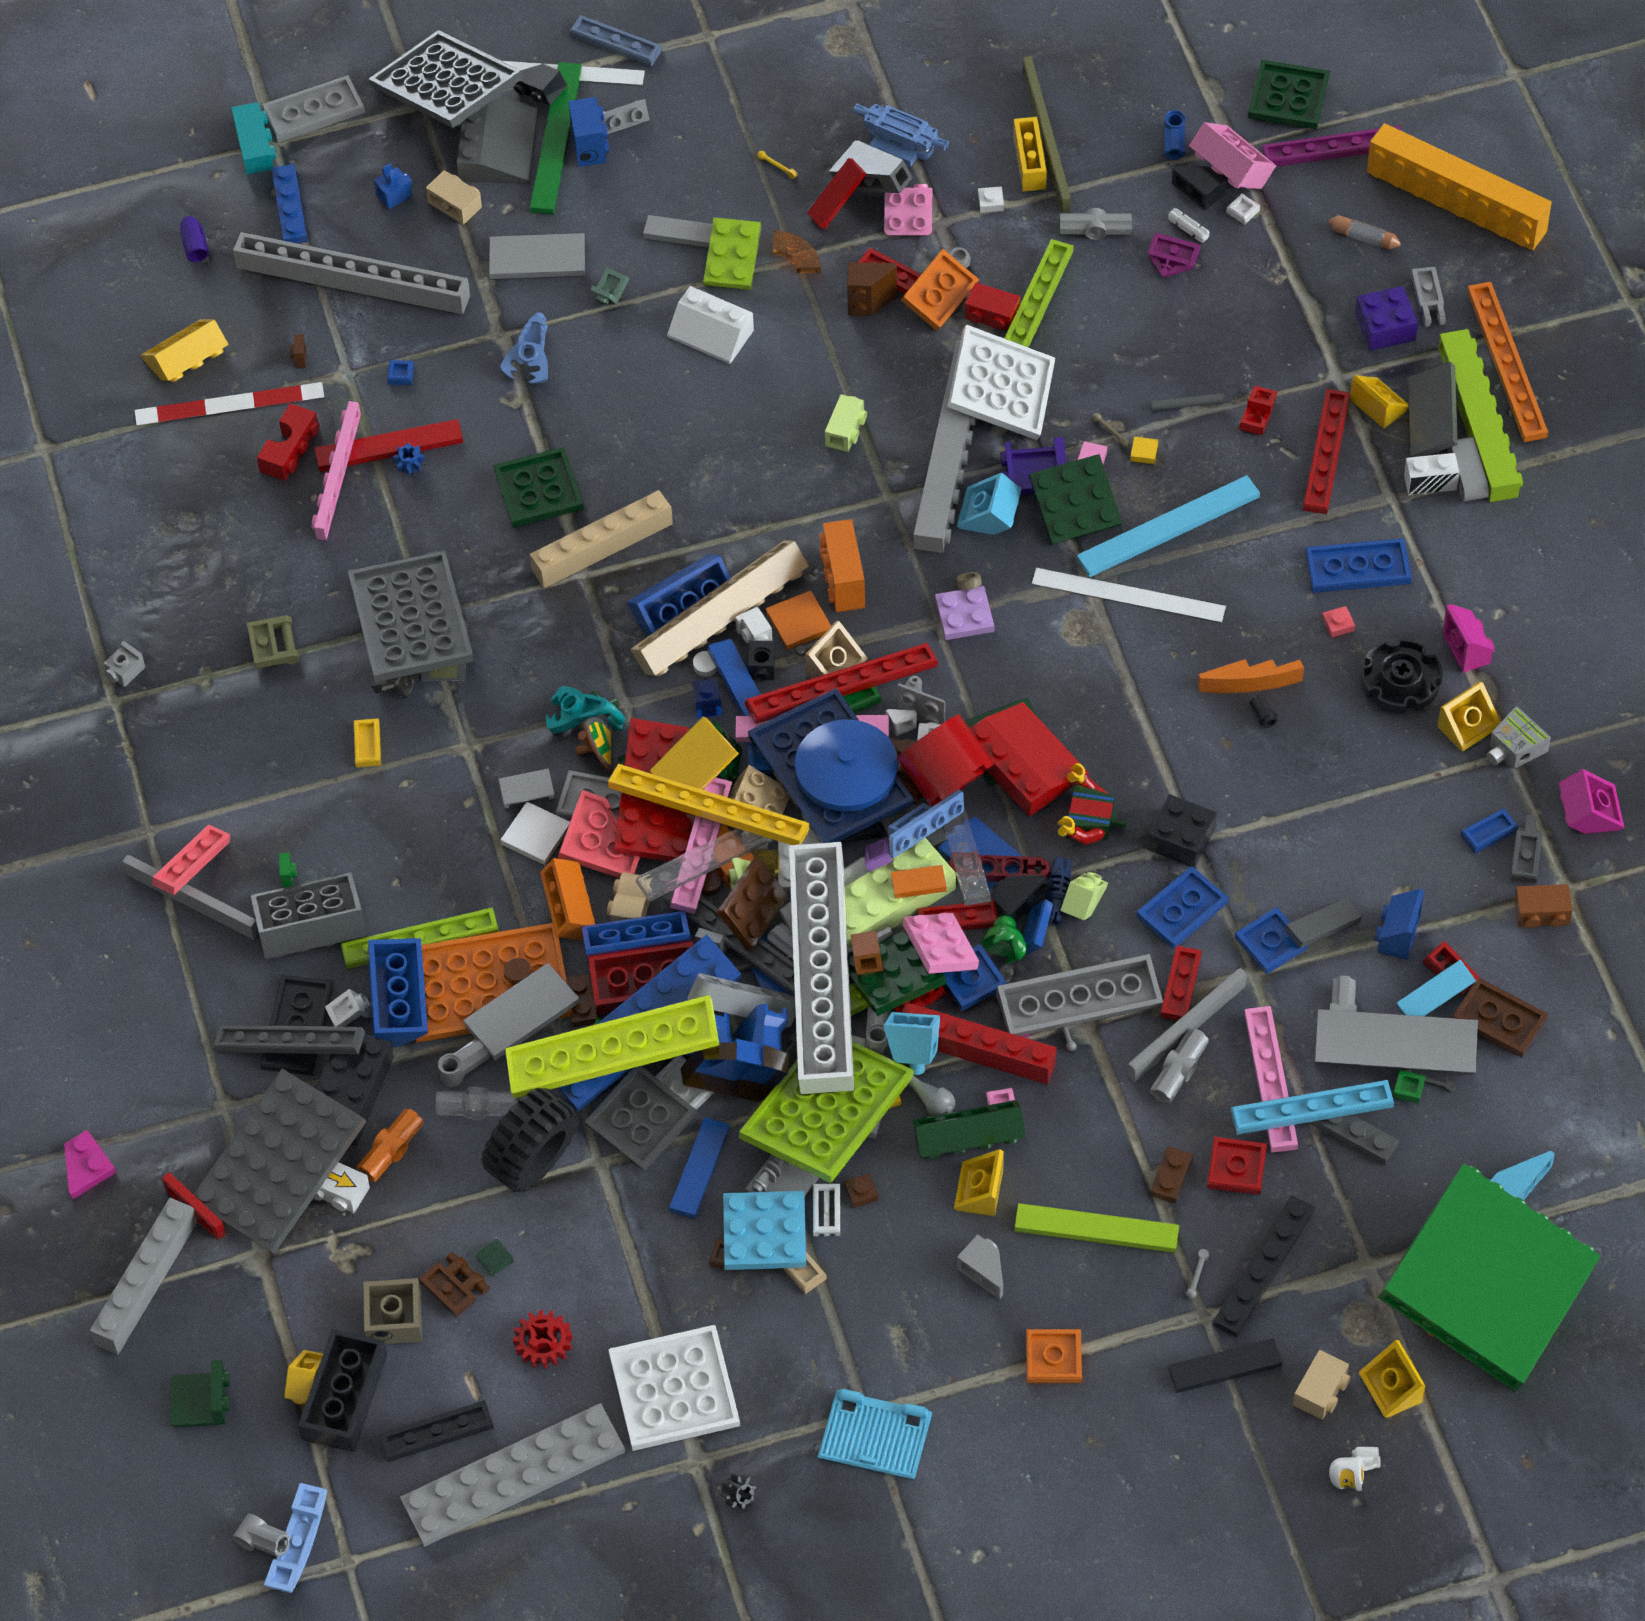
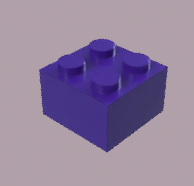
(1386, 318)

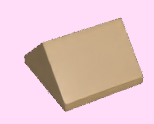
(833, 652)

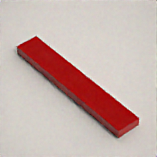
(386, 444)
(1326, 451)

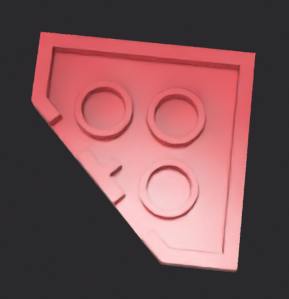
(592, 838)

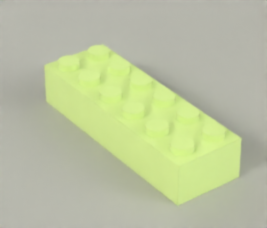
(871, 898)

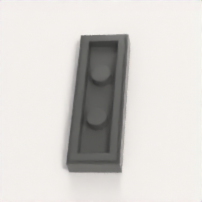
(1323, 923)

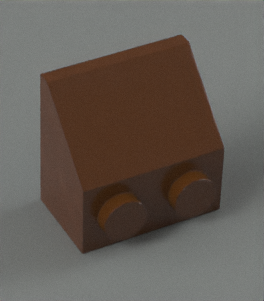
(870, 287)

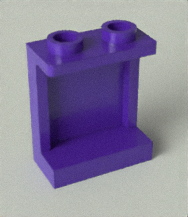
(1023, 462)

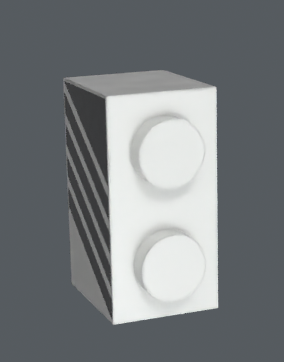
(1431, 474)

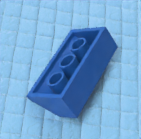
(677, 593)
(635, 933)
(397, 990)

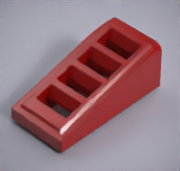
(1450, 956)

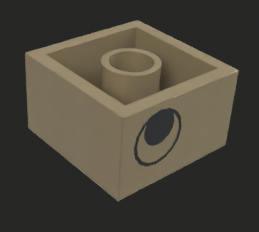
(393, 1310)

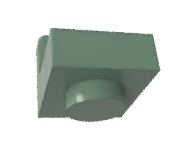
(610, 286)

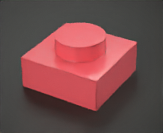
(1338, 621)

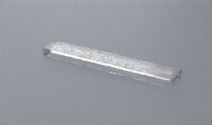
(966, 860)
(698, 862)

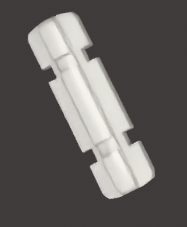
(1188, 225)

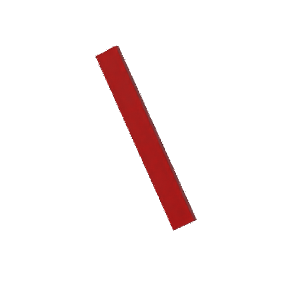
(845, 680)

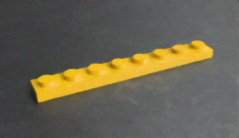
(708, 805)

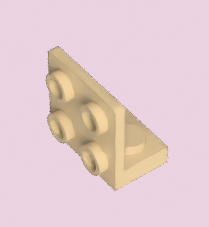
(759, 790)

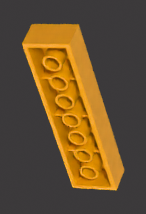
(1458, 186)

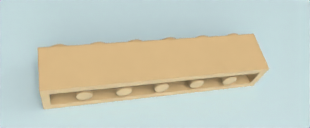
(601, 539)

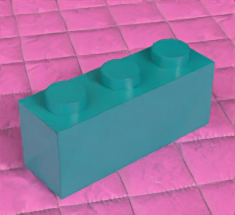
(253, 137)

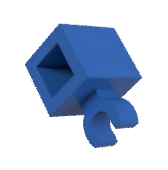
(393, 186)

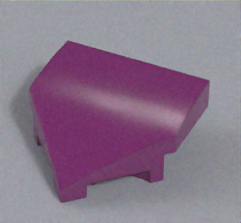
(1172, 254)

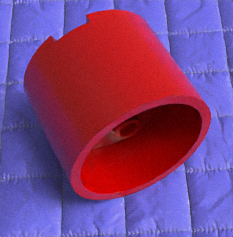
(945, 760)

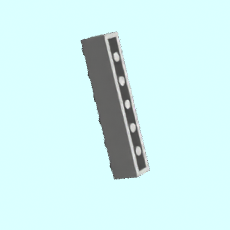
(143, 1276)

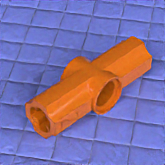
(390, 1144)

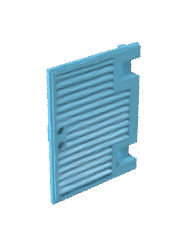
(875, 1435)

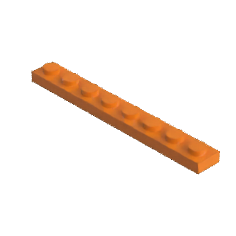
(1507, 362)

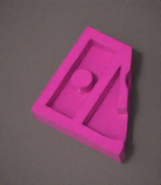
(85, 1164)

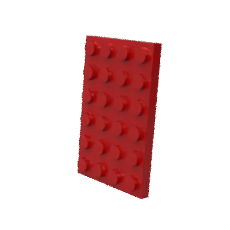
(646, 826)

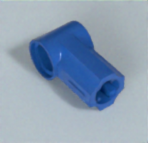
(1174, 135)

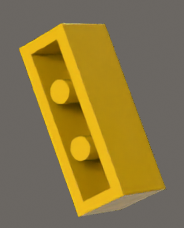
(1029, 154)

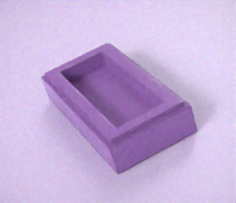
(877, 854)

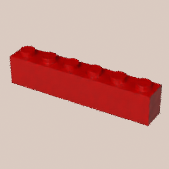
(992, 1046)

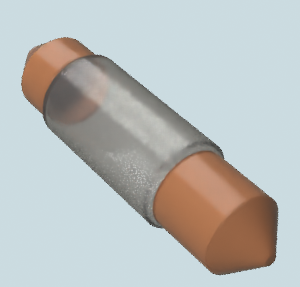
(1364, 232)

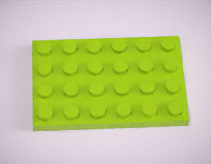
(826, 1128)

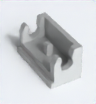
(526, 787)

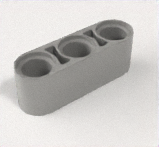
(1472, 479)

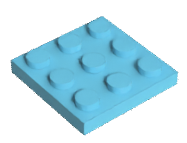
(764, 1230)

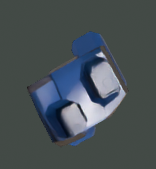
(746, 1066)

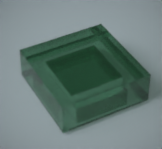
(494, 1257)

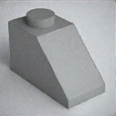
(982, 1264)

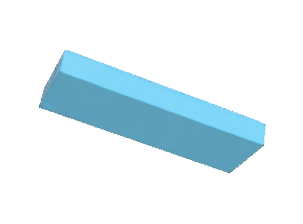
(1436, 991)

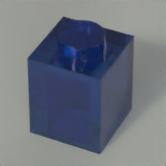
(707, 697)

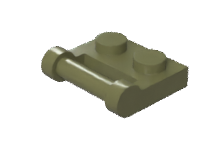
(264, 642)

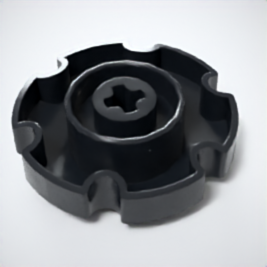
(1401, 676)

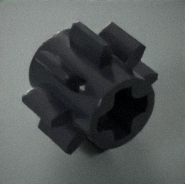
(738, 1491)

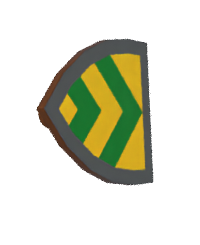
(597, 738)

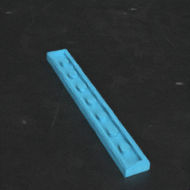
(1168, 526)

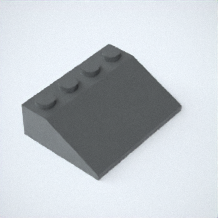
(498, 143)
(308, 916)

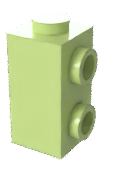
(845, 422)

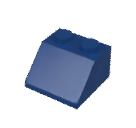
(1400, 924)

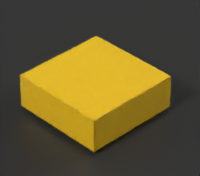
(1144, 450)

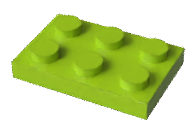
(732, 253)

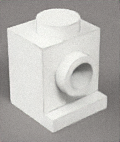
(753, 626)

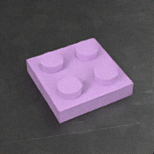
(964, 613)

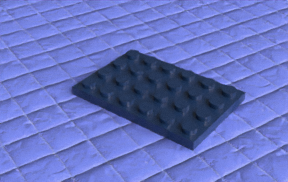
(778, 743)

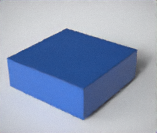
(400, 372)

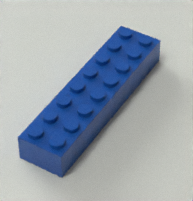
(664, 989)

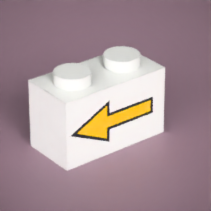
(344, 1188)

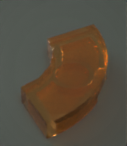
(796, 250)

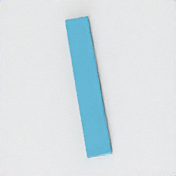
(1312, 1107)

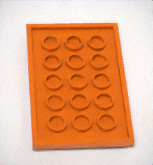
(470, 973)

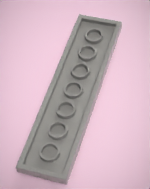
(512, 1474)

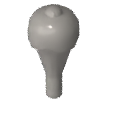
(936, 1100)

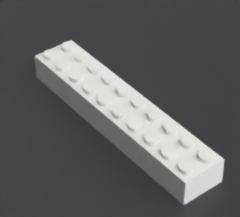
(821, 968)

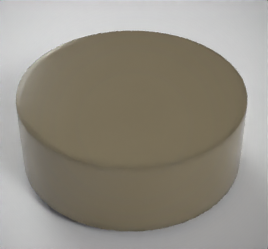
(968, 580)

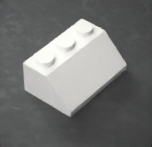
(710, 325)

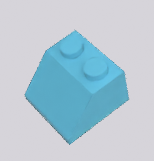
(989, 505)

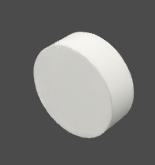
(703, 664)

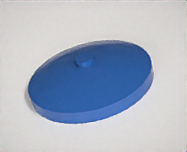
(846, 765)

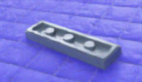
(615, 40)

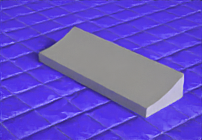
(1079, 995)
(1396, 1041)

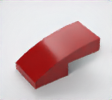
(1258, 410)

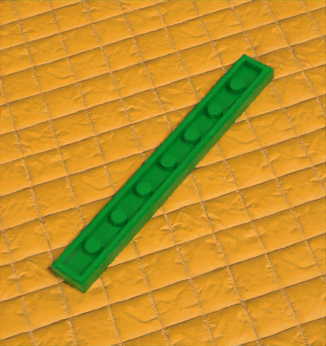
(555, 143)

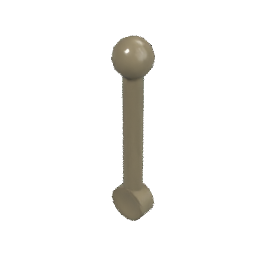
(1098, 418)

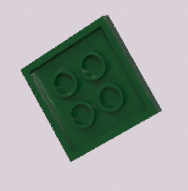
(1289, 94)
(538, 487)
(1075, 499)
(901, 979)

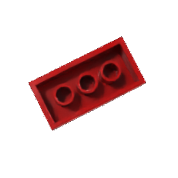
(623, 973)

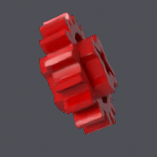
(546, 1348)

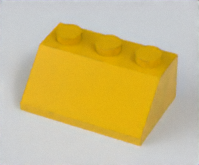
(185, 350)

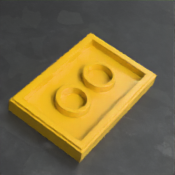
(696, 756)

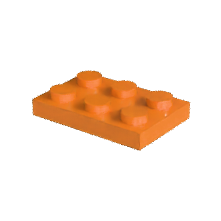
(939, 289)

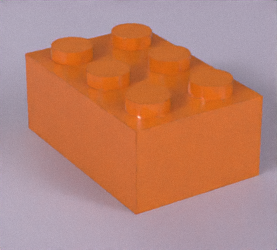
(842, 565)

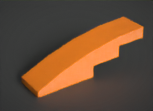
(1241, 678)

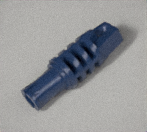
(1061, 877)

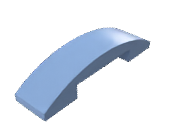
(302, 1529)

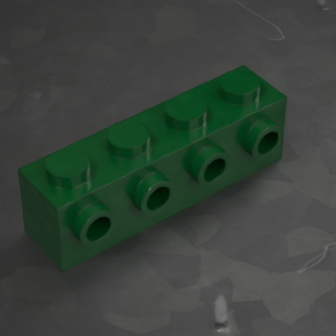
(969, 1129)

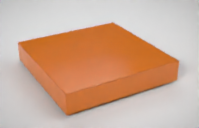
(798, 620)
(1053, 1356)

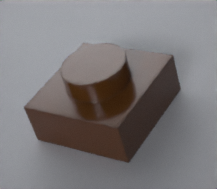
(298, 351)
(861, 1190)

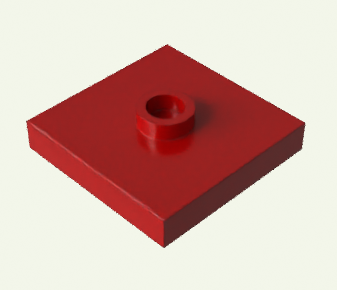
(1237, 1165)

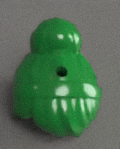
(1005, 940)

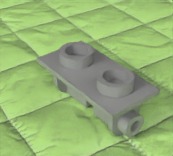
(626, 116)

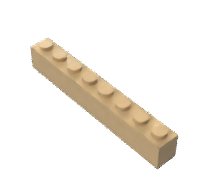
(719, 608)

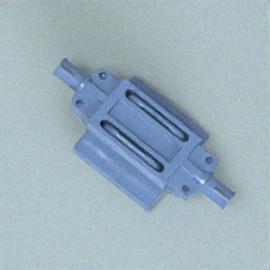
(900, 133)

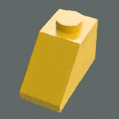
(301, 1376)

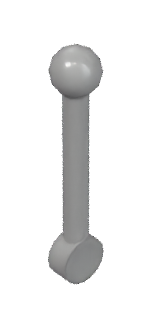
(1071, 1045)
(1203, 1255)

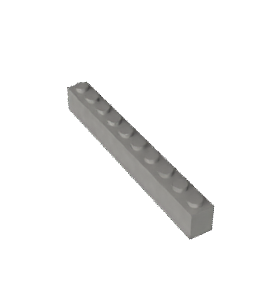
(351, 273)
(944, 474)

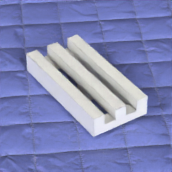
(826, 1229)

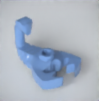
(529, 350)

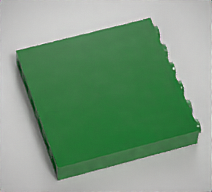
(1489, 1276)

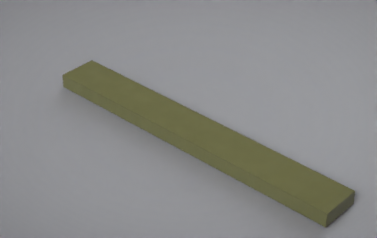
(1047, 137)

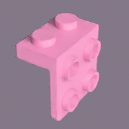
(909, 212)

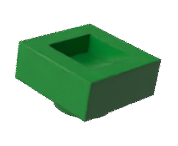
(288, 869)
(1409, 1086)

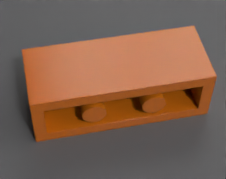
(567, 898)

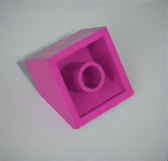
(1466, 638)
(1590, 803)

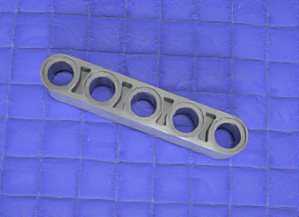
(740, 998)

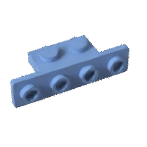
(922, 822)

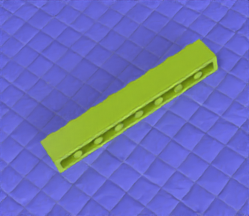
(1479, 415)

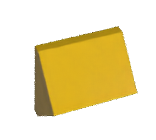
(1377, 400)
(1468, 717)
(980, 1183)
(1393, 1380)

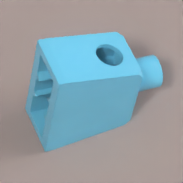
(913, 1038)

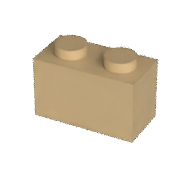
(454, 197)
(1321, 1385)

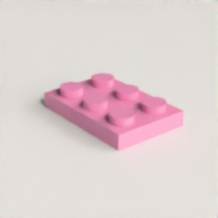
(940, 943)

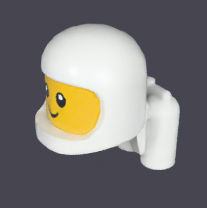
(1349, 1471)

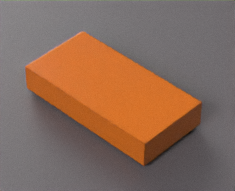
(918, 881)

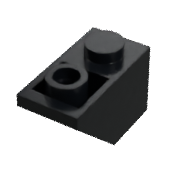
(541, 83)

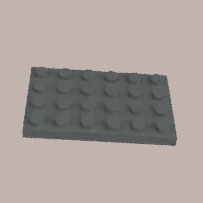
(446, 78)
(410, 616)
(278, 1160)

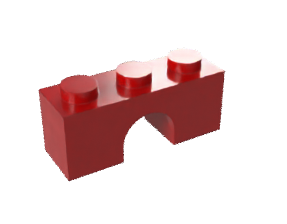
(281, 458)

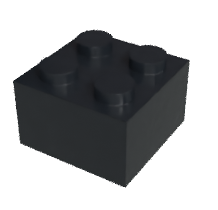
(1181, 831)

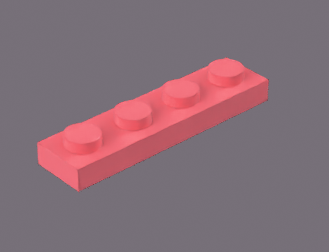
(190, 859)

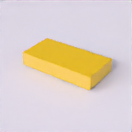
(367, 743)

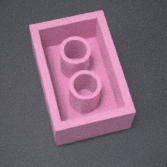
(1232, 156)

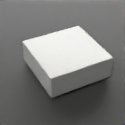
(1243, 209)

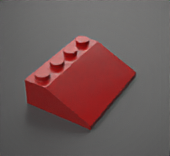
(1026, 757)

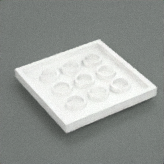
(1001, 382)
(674, 1387)

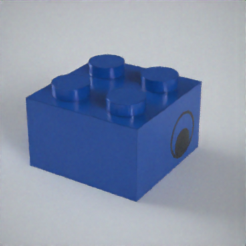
(588, 131)

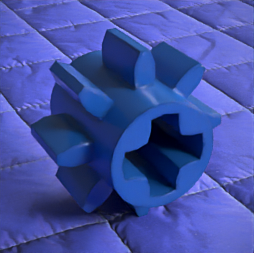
(408, 458)

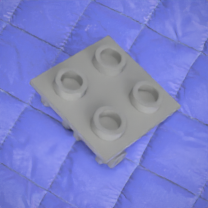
(926, 706)
(779, 1176)

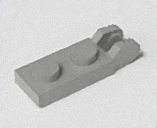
(1428, 294)

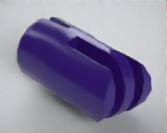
(193, 239)

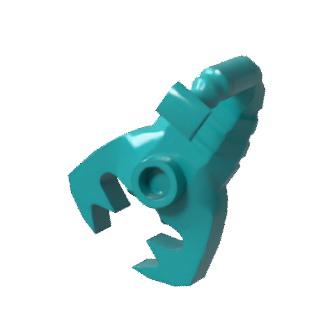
(579, 707)

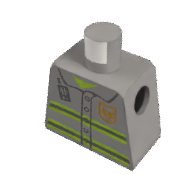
(1517, 740)

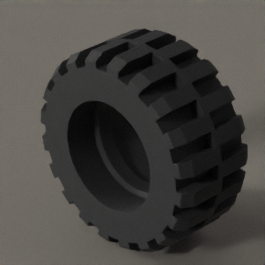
(529, 1139)

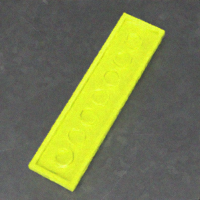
(612, 1046)

